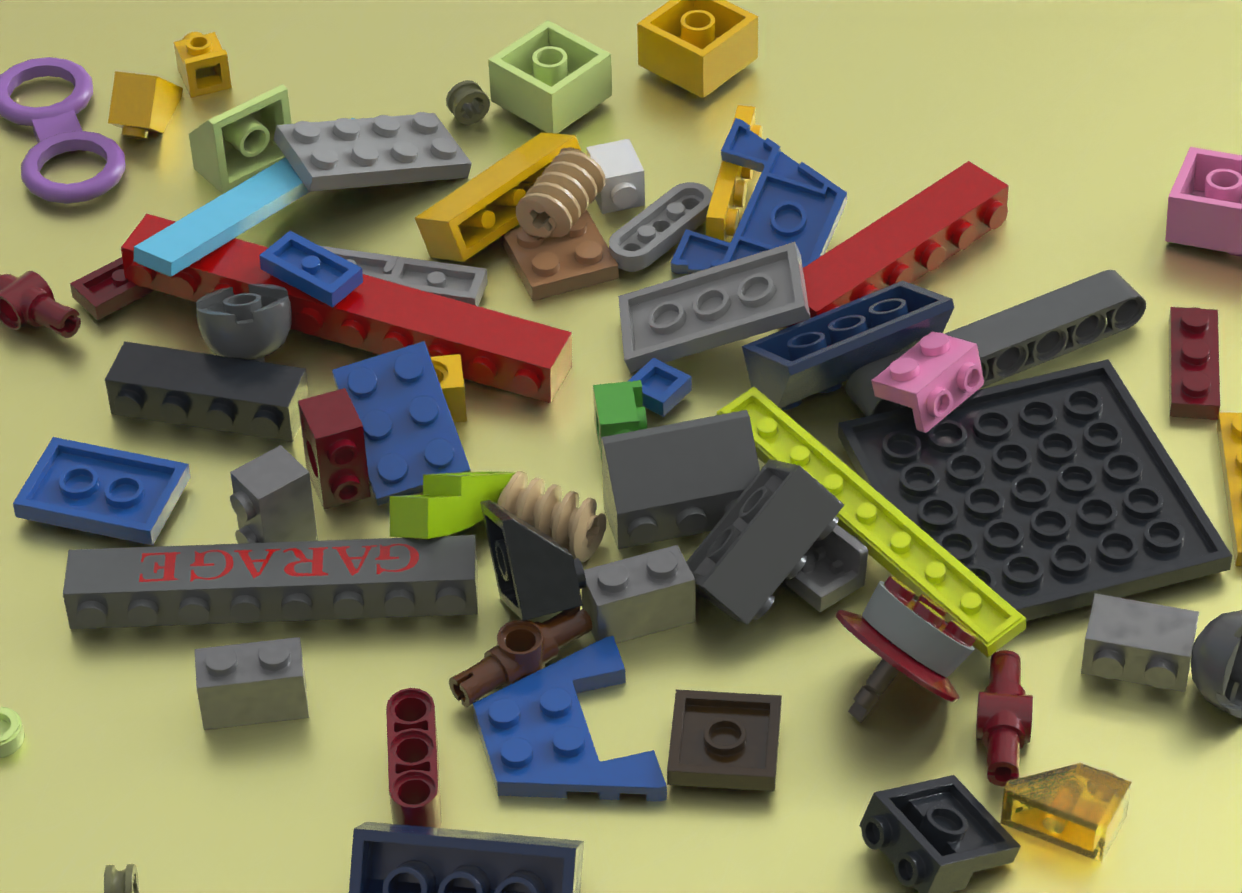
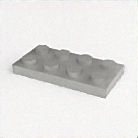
(371, 151)
(714, 307)

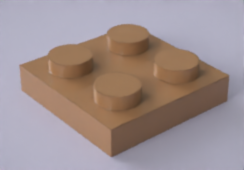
(561, 263)

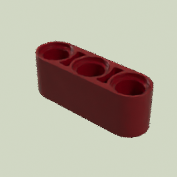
(413, 759)

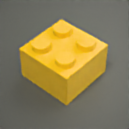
(697, 43)

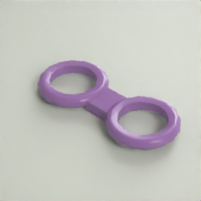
(59, 131)

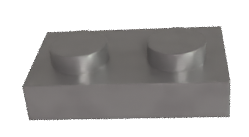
(832, 570)

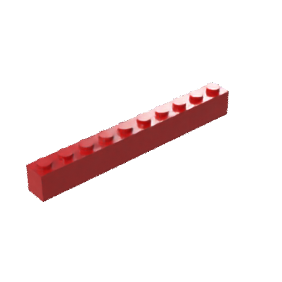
(382, 317)

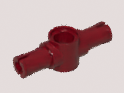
(32, 302)
(1004, 717)

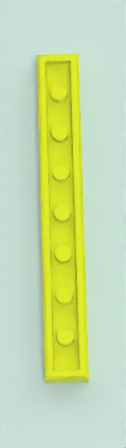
(884, 529)

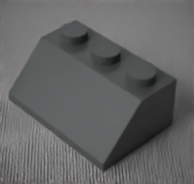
(676, 477)
(763, 540)

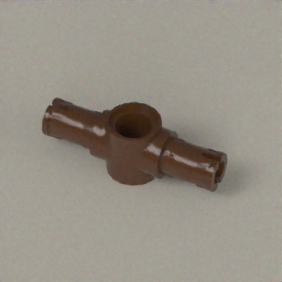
(520, 651)

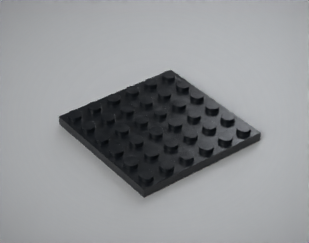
(1044, 490)

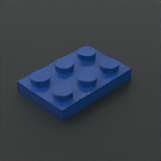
(402, 420)
(102, 490)

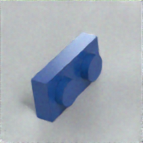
(311, 268)

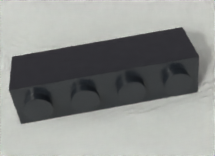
(207, 391)

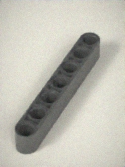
(1028, 333)

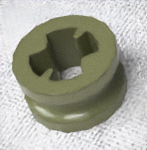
(467, 102)
(121, 881)

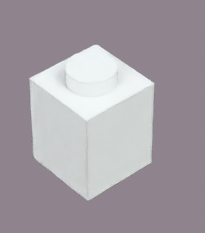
(623, 176)

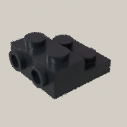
(936, 834)

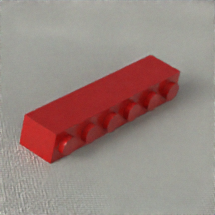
(909, 239)

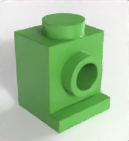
(618, 409)

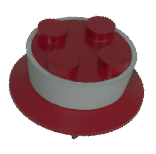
(909, 640)

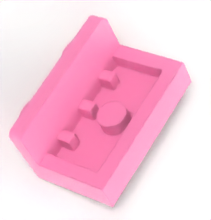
(932, 378)

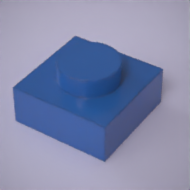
(662, 386)

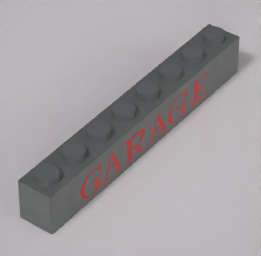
(271, 582)

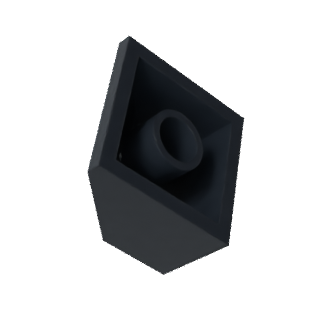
(530, 567)

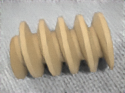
(560, 194)
(562, 520)

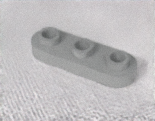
(660, 226)

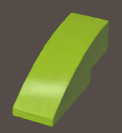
(447, 503)

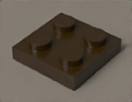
(724, 740)

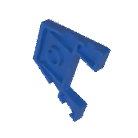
(785, 207)
(542, 741)

